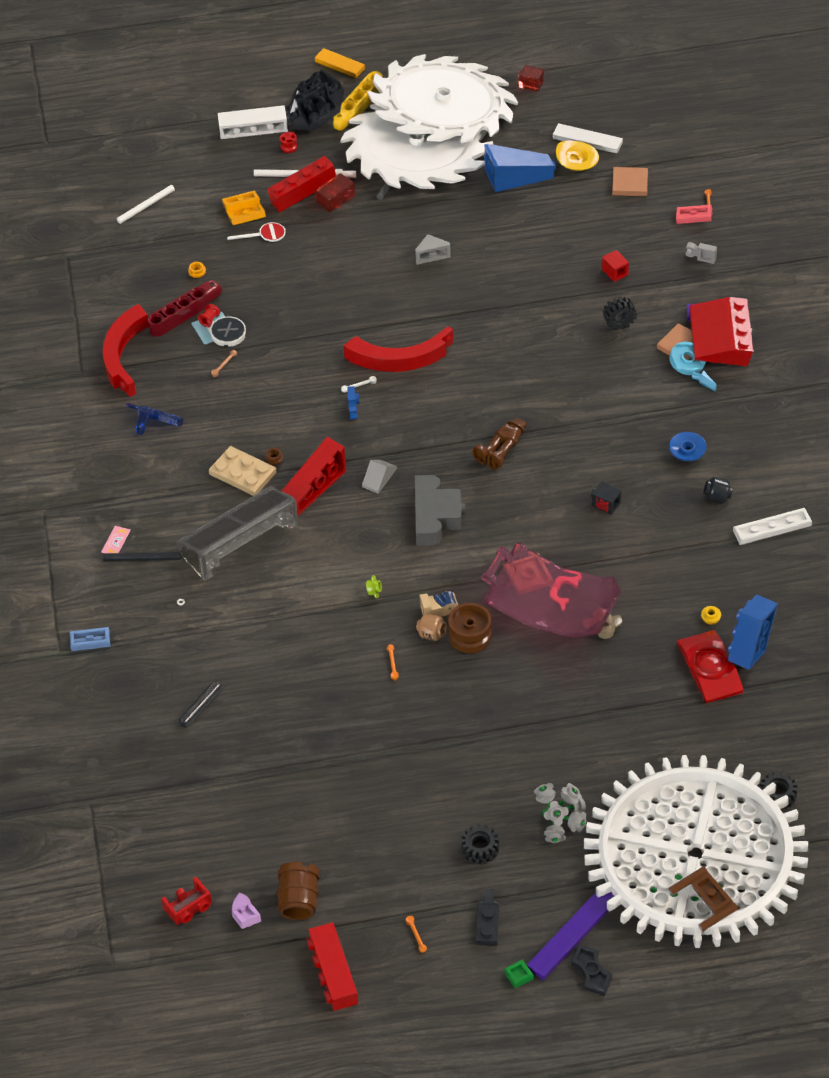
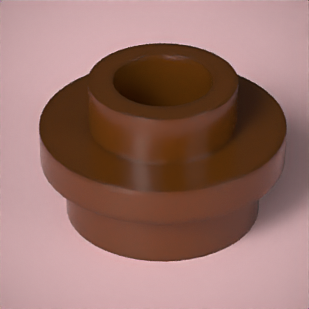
(273, 456)

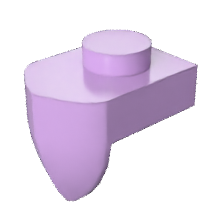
(244, 911)

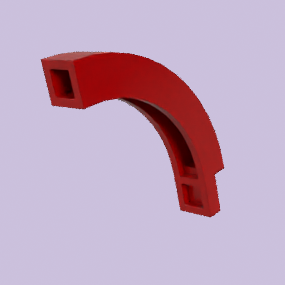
(118, 336)
(398, 359)

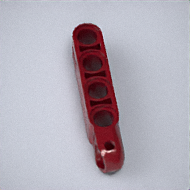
(183, 308)

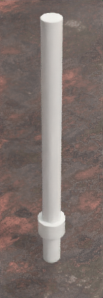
(286, 173)

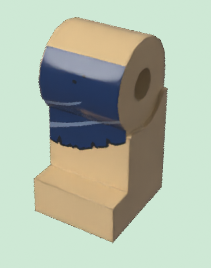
(438, 604)

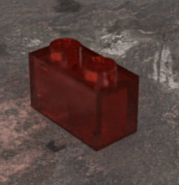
(335, 192)

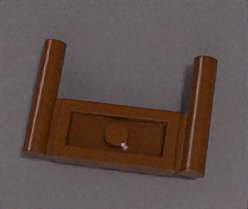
(710, 893)

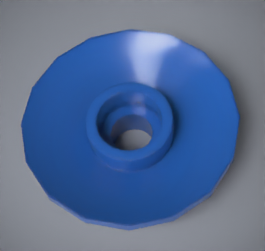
(687, 446)

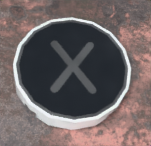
(228, 331)

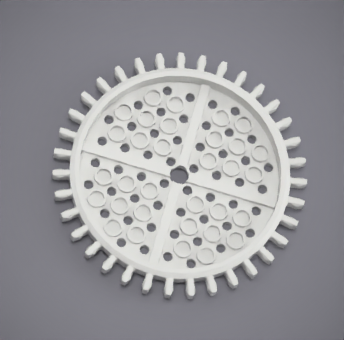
(712, 783)

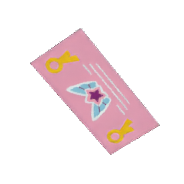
(116, 540)

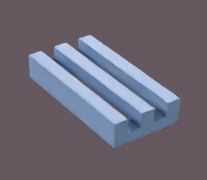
(90, 641)

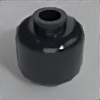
(717, 490)

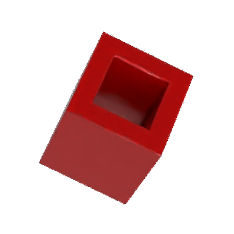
(615, 265)

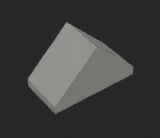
(432, 249)
(378, 475)

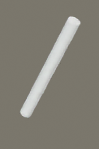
(145, 204)

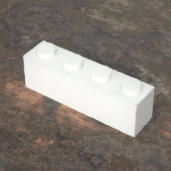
(252, 122)

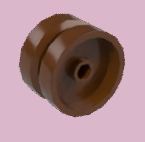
(470, 628)

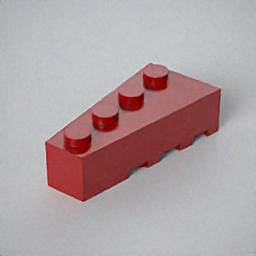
(317, 474)

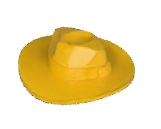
(576, 155)

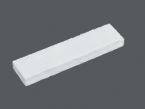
(596, 140)
(772, 526)

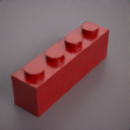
(301, 184)
(333, 967)

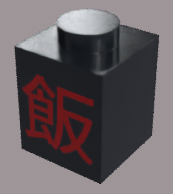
(606, 498)

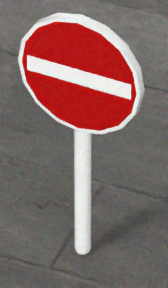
(270, 232)

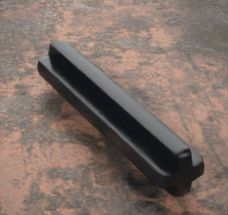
(200, 704)

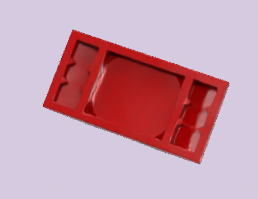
(710, 666)

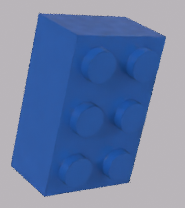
(752, 631)

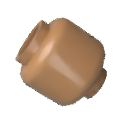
(431, 627)

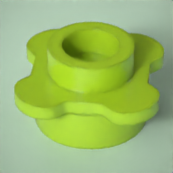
(373, 587)

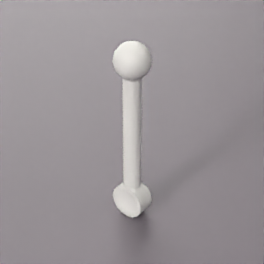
(372, 380)

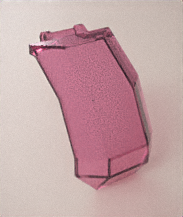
(549, 595)

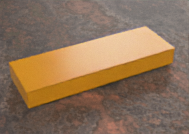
(339, 63)

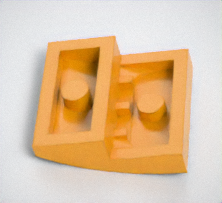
(243, 207)

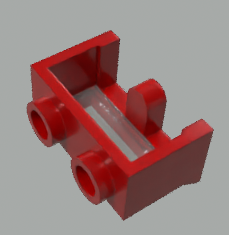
(188, 903)

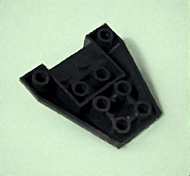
(315, 101)

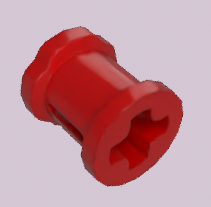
(209, 315)

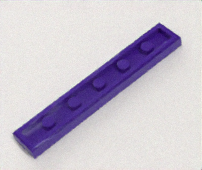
(569, 936)

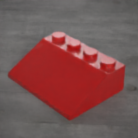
(722, 331)

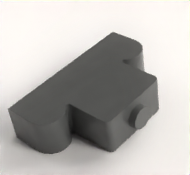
(435, 510)

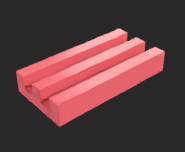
(694, 214)

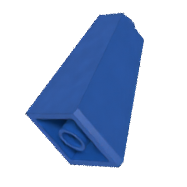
(516, 167)

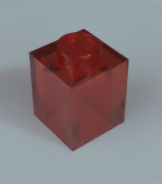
(531, 78)

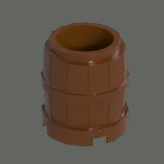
(297, 890)

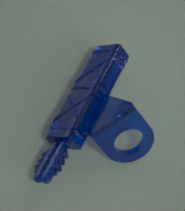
(149, 413)

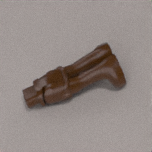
(506, 436)

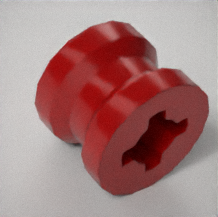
(288, 142)

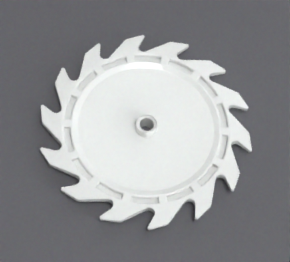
(442, 98)
(409, 156)

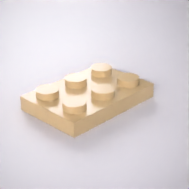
(242, 471)

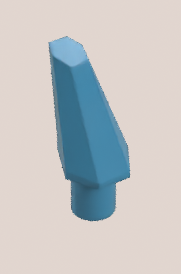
(705, 380)

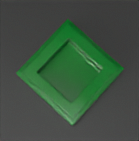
(518, 974)

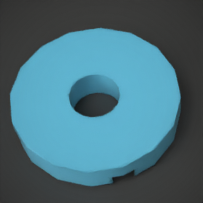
(682, 365)

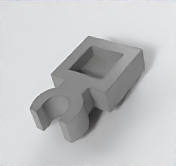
(704, 252)

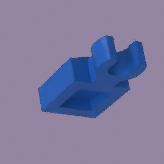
(353, 399)

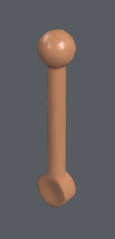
(214, 373)

